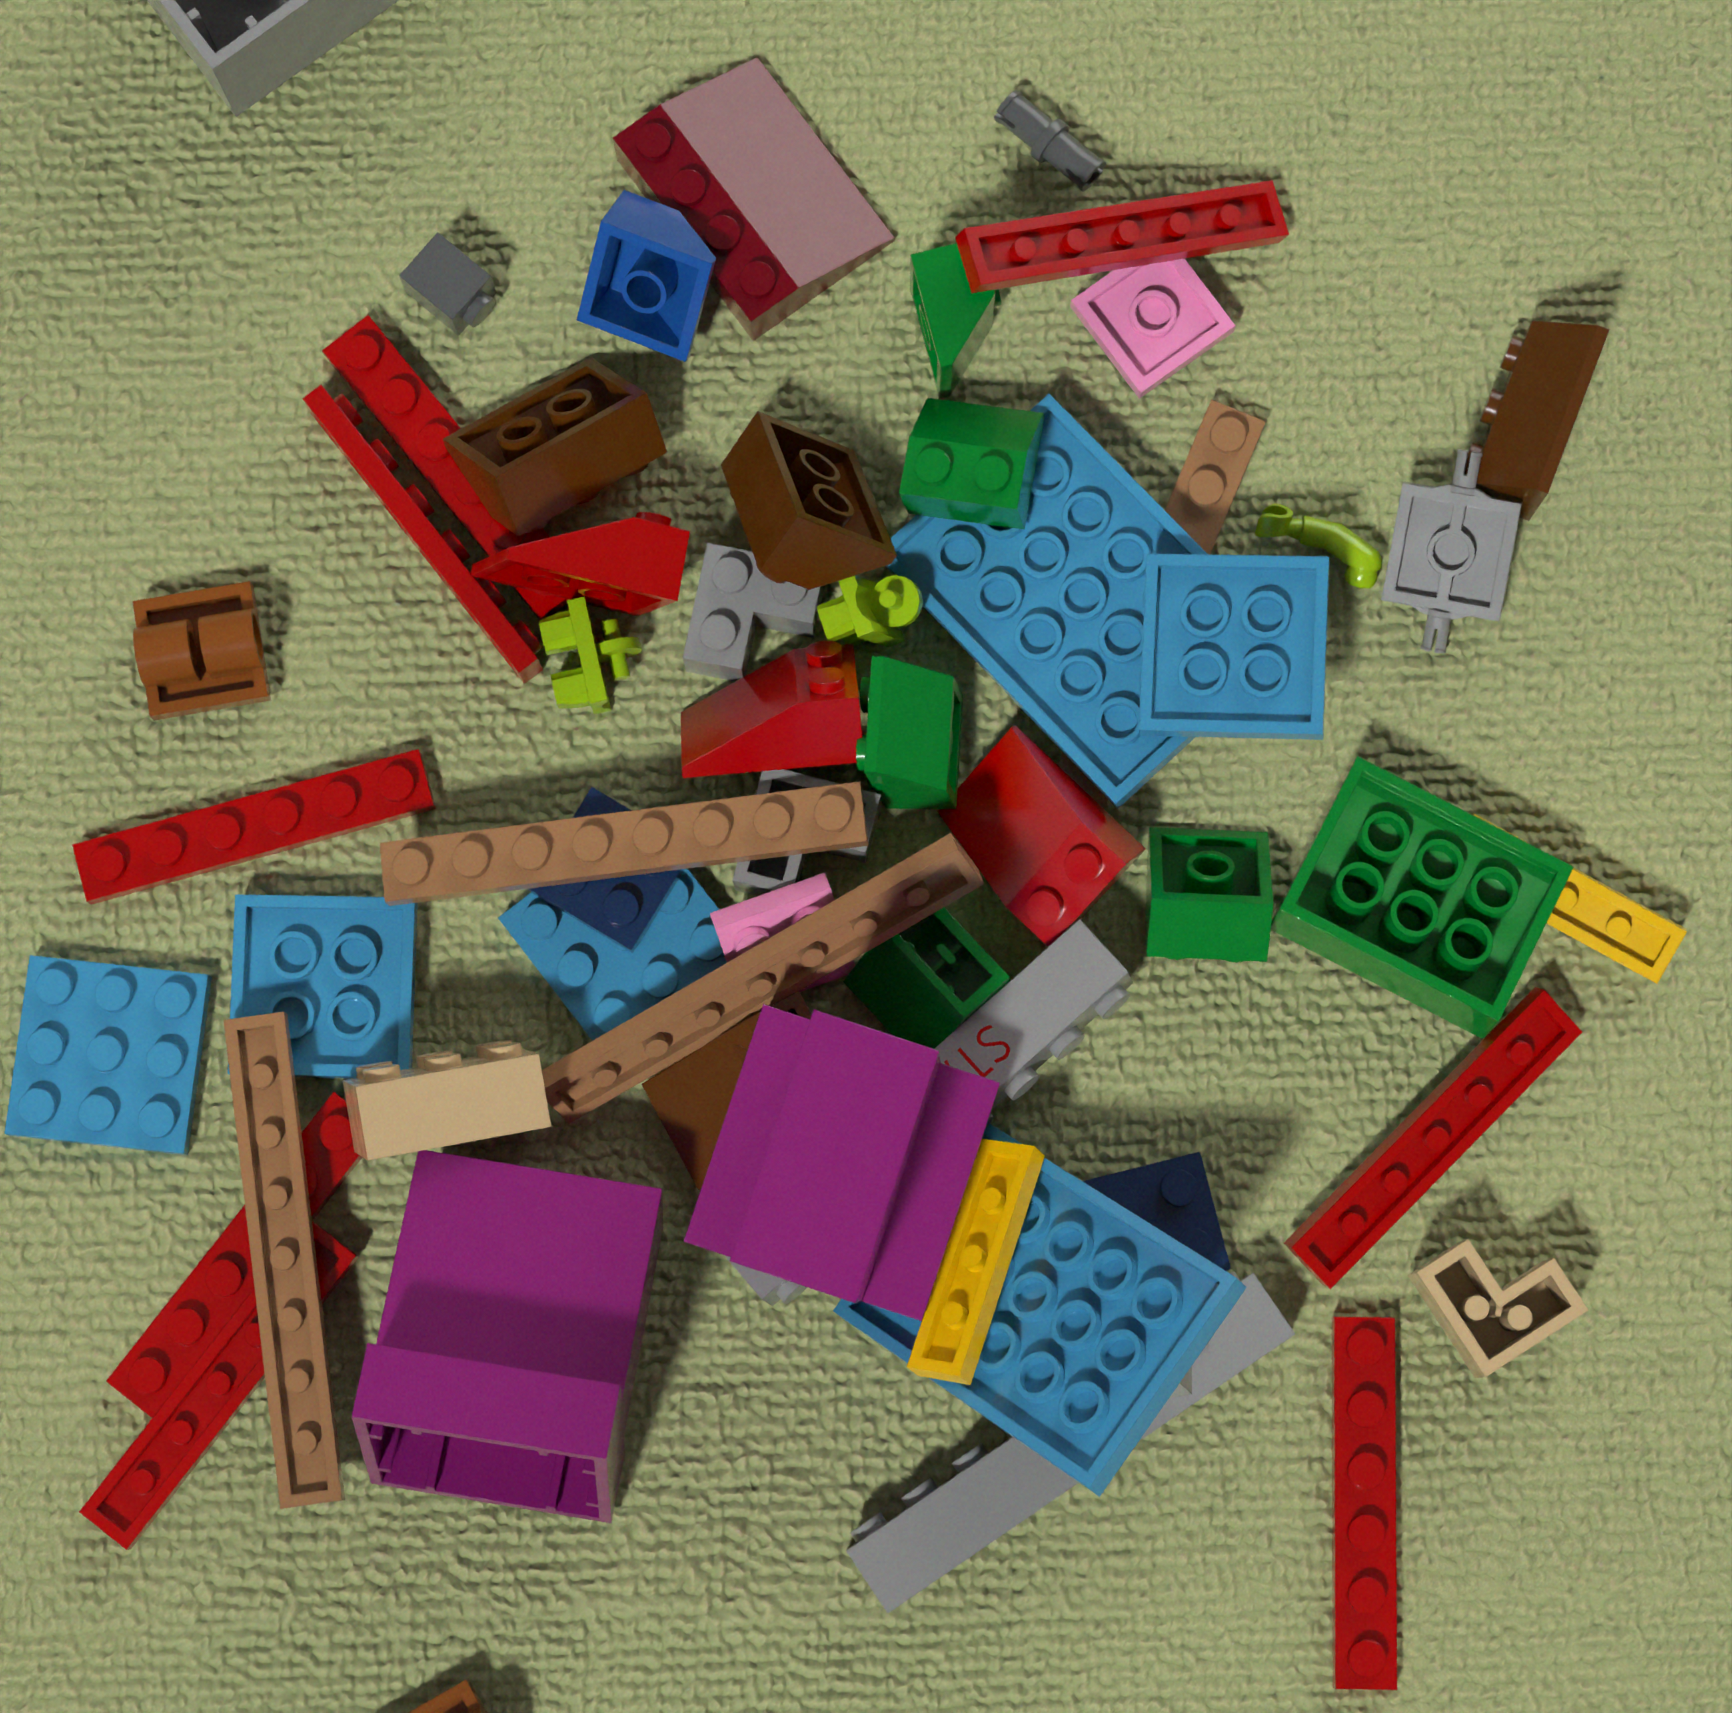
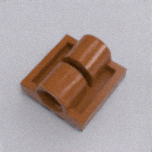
(200, 650)

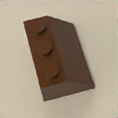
(1535, 410)
(557, 445)
(804, 505)

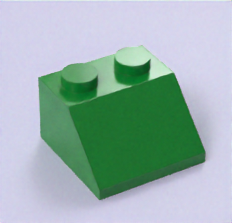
(949, 313)
(971, 463)
(1208, 894)

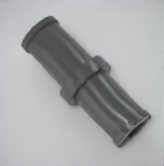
(1049, 140)

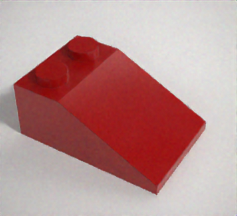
(615, 565)
(778, 717)
(1038, 836)

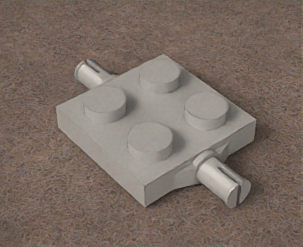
(1451, 551)

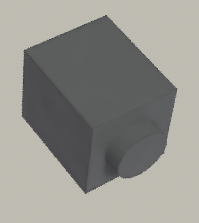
(449, 285)

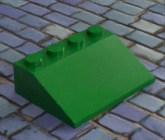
(1421, 898)

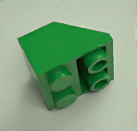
(910, 735)
(926, 980)

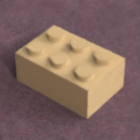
(446, 1100)

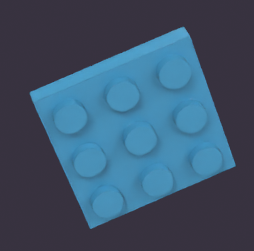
(1234, 646)
(336, 971)
(602, 979)
(108, 1055)

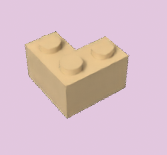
(1489, 1321)

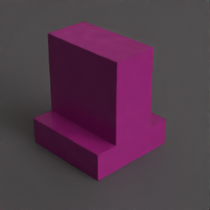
(842, 1160)
(510, 1336)

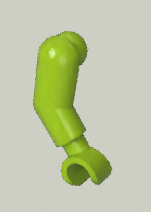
(1359, 555)

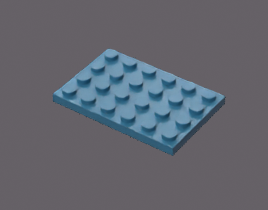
(1059, 603)
(1085, 1330)

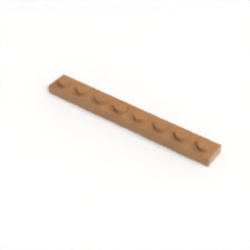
(1202, 498)
(624, 844)
(760, 977)
(284, 1260)

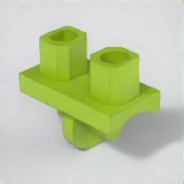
(871, 610)
(575, 631)

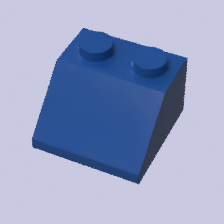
(647, 276)

